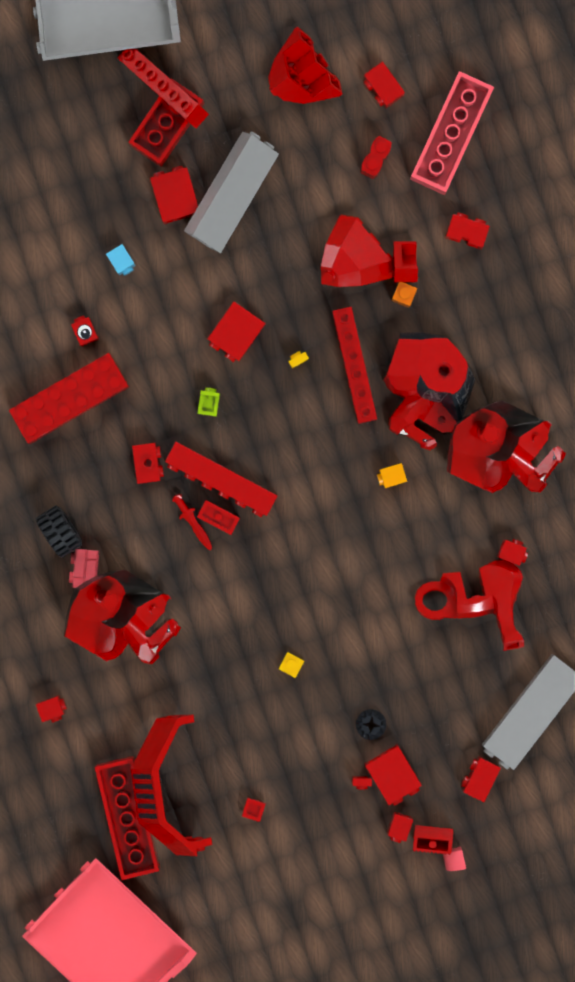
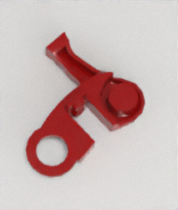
(500, 587)

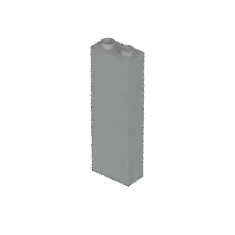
(231, 191)
(531, 713)

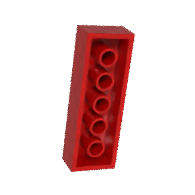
(69, 398)
(131, 841)

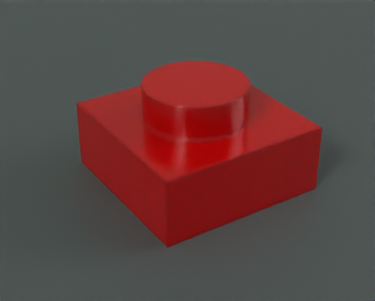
(361, 782)
(253, 809)

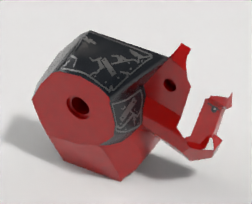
(434, 383)

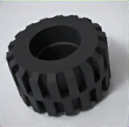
(59, 531)

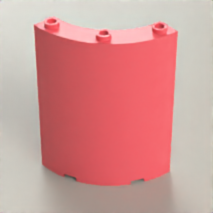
(106, 933)

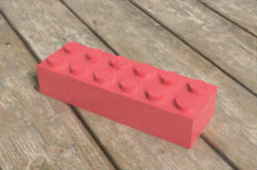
(451, 133)

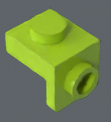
(208, 402)

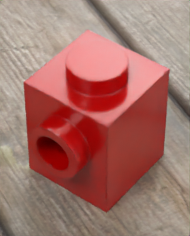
(513, 552)
(51, 709)

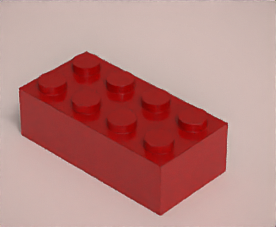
(161, 130)

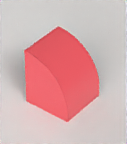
(455, 860)

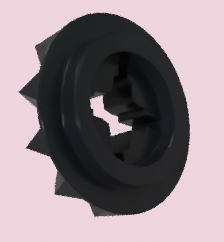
(378, 719)

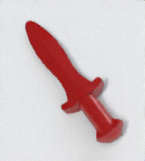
(189, 516)

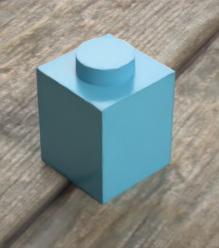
(121, 260)

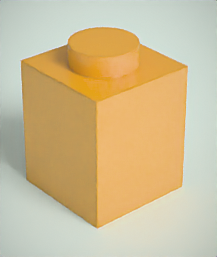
(392, 476)

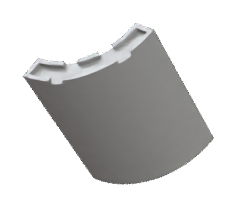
(103, 26)

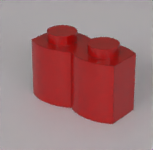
(378, 153)

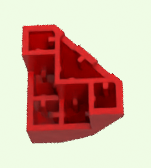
(300, 73)
(354, 256)

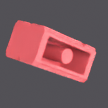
(85, 566)

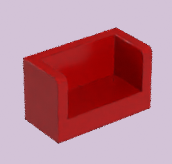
(405, 261)
(218, 517)

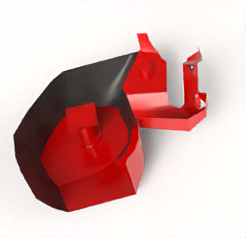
(499, 443)
(115, 613)

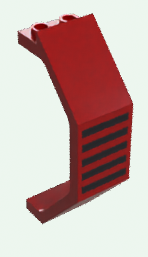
(148, 788)

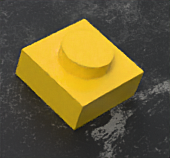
(297, 359)
(291, 664)

